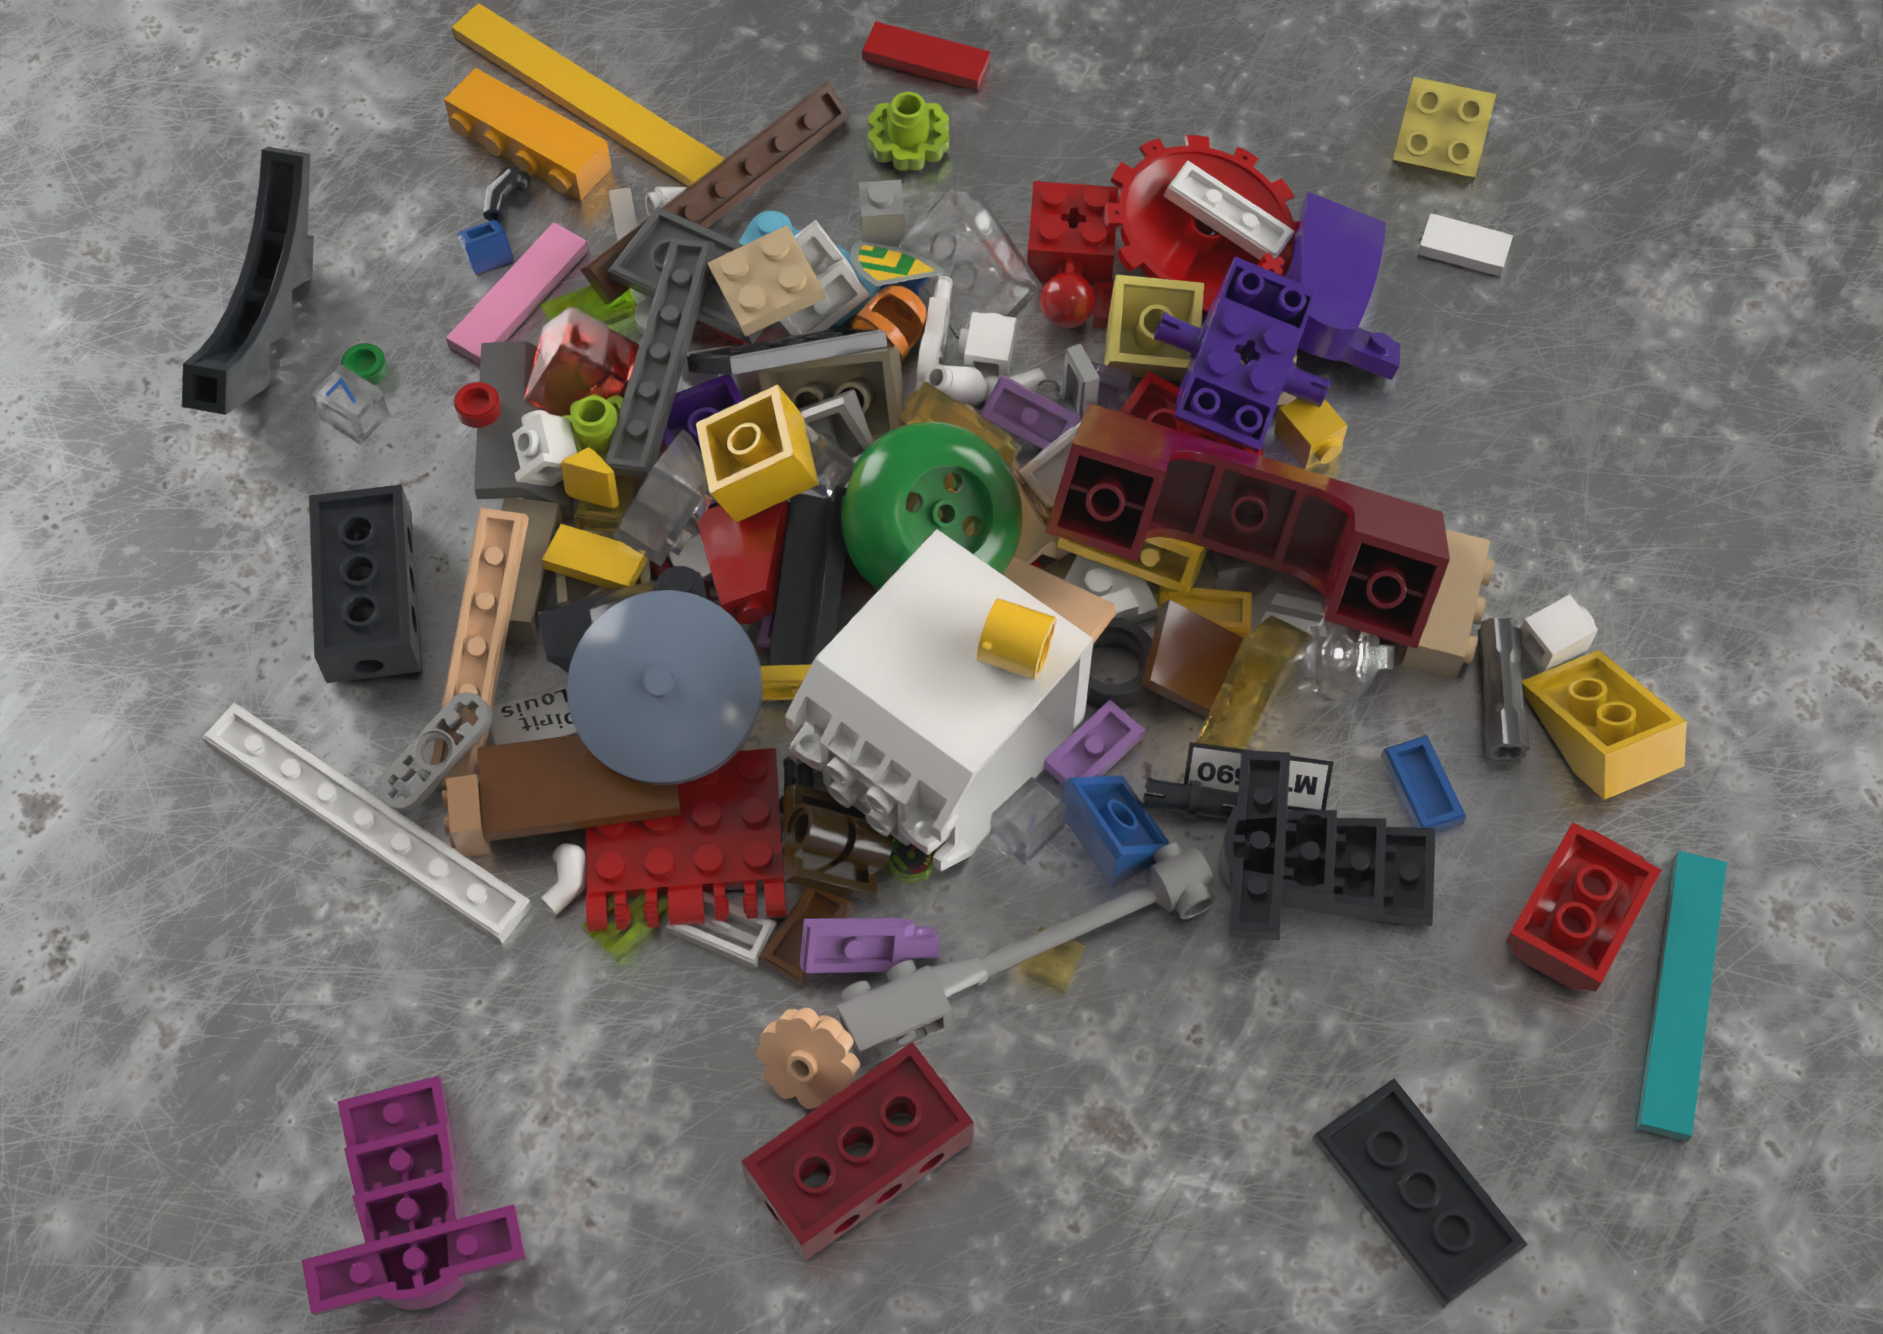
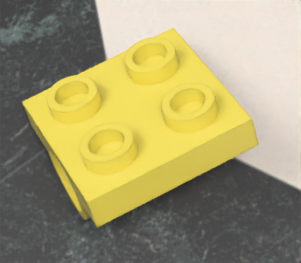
(1444, 127)

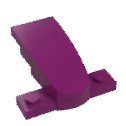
(408, 1208)

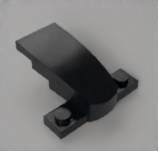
(1317, 859)

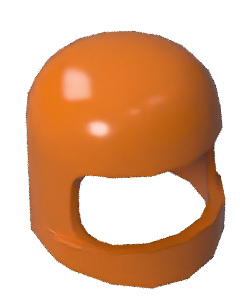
(897, 313)

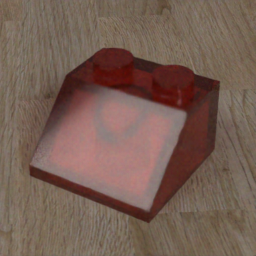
(578, 360)

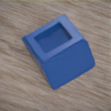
(486, 246)

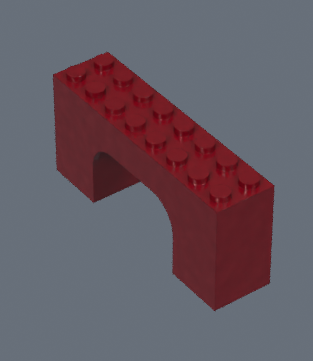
(1358, 547)

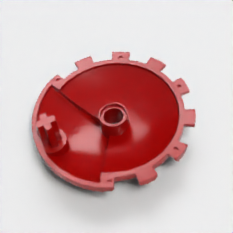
(1171, 241)

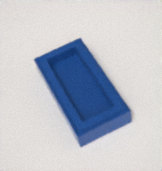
(1423, 785)

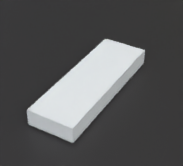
(1228, 212)

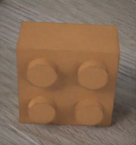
(465, 816)

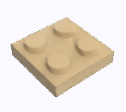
(766, 280)

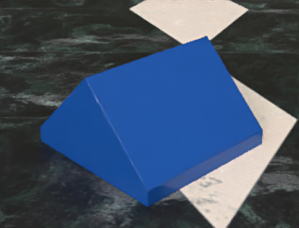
(1112, 826)

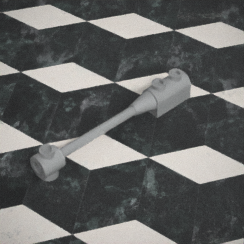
(920, 1000)

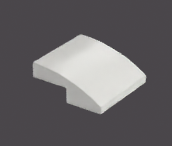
(837, 277)

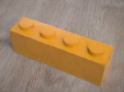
(528, 134)

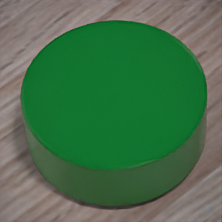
(366, 361)

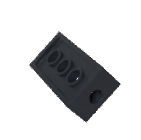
(363, 584)

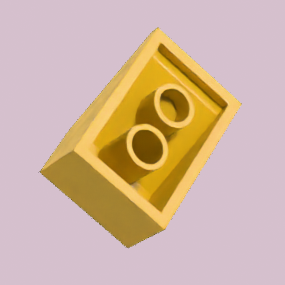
(1607, 724)

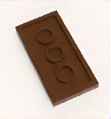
(560, 788)

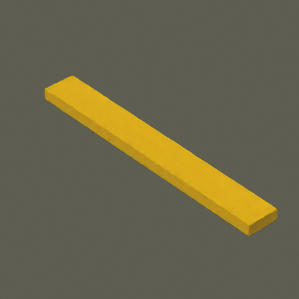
(585, 95)

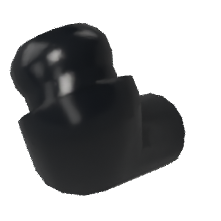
(497, 191)

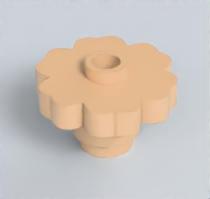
(807, 1057)

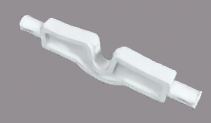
(936, 329)

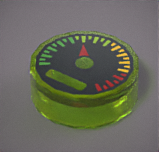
(909, 863)

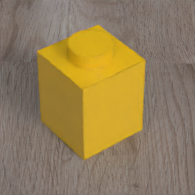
(1310, 431)

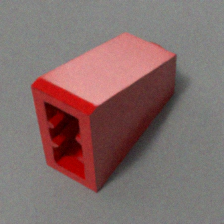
(745, 559)

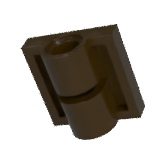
(831, 845)

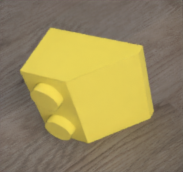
(1134, 318)

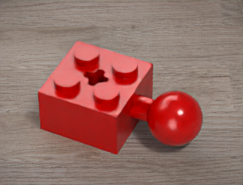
(1070, 248)

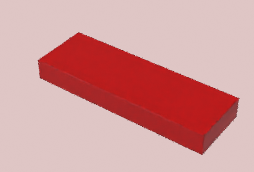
(926, 55)

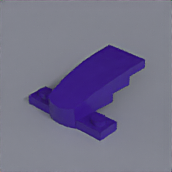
(1340, 258)

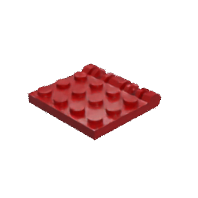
(718, 844)

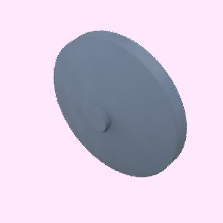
(664, 687)

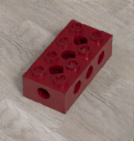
(854, 1117)

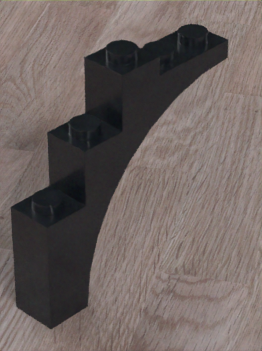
(278, 258)

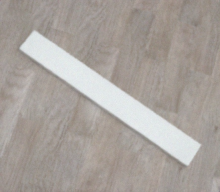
(368, 823)

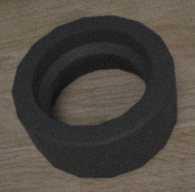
(1130, 693)

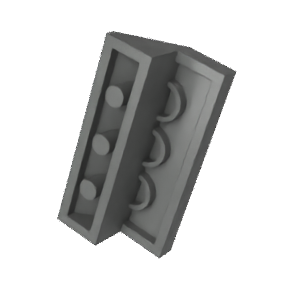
(508, 370)

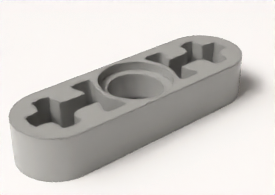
(423, 788)

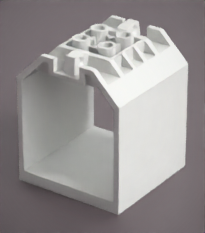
(919, 724)

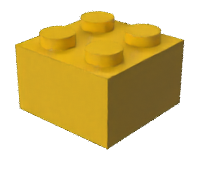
(756, 454)

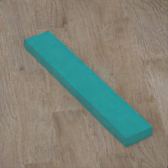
(1682, 997)

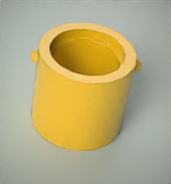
(1016, 638)

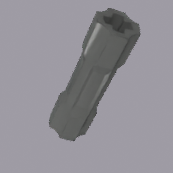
(1505, 718)

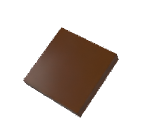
(1189, 658)

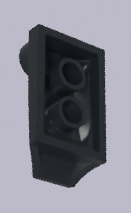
(569, 620)

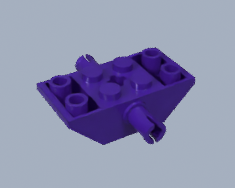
(1251, 320)

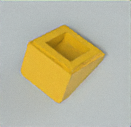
(589, 479)

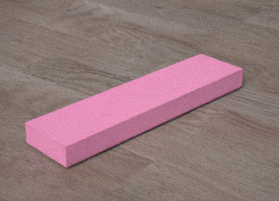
(518, 291)

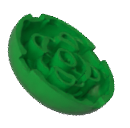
(916, 460)

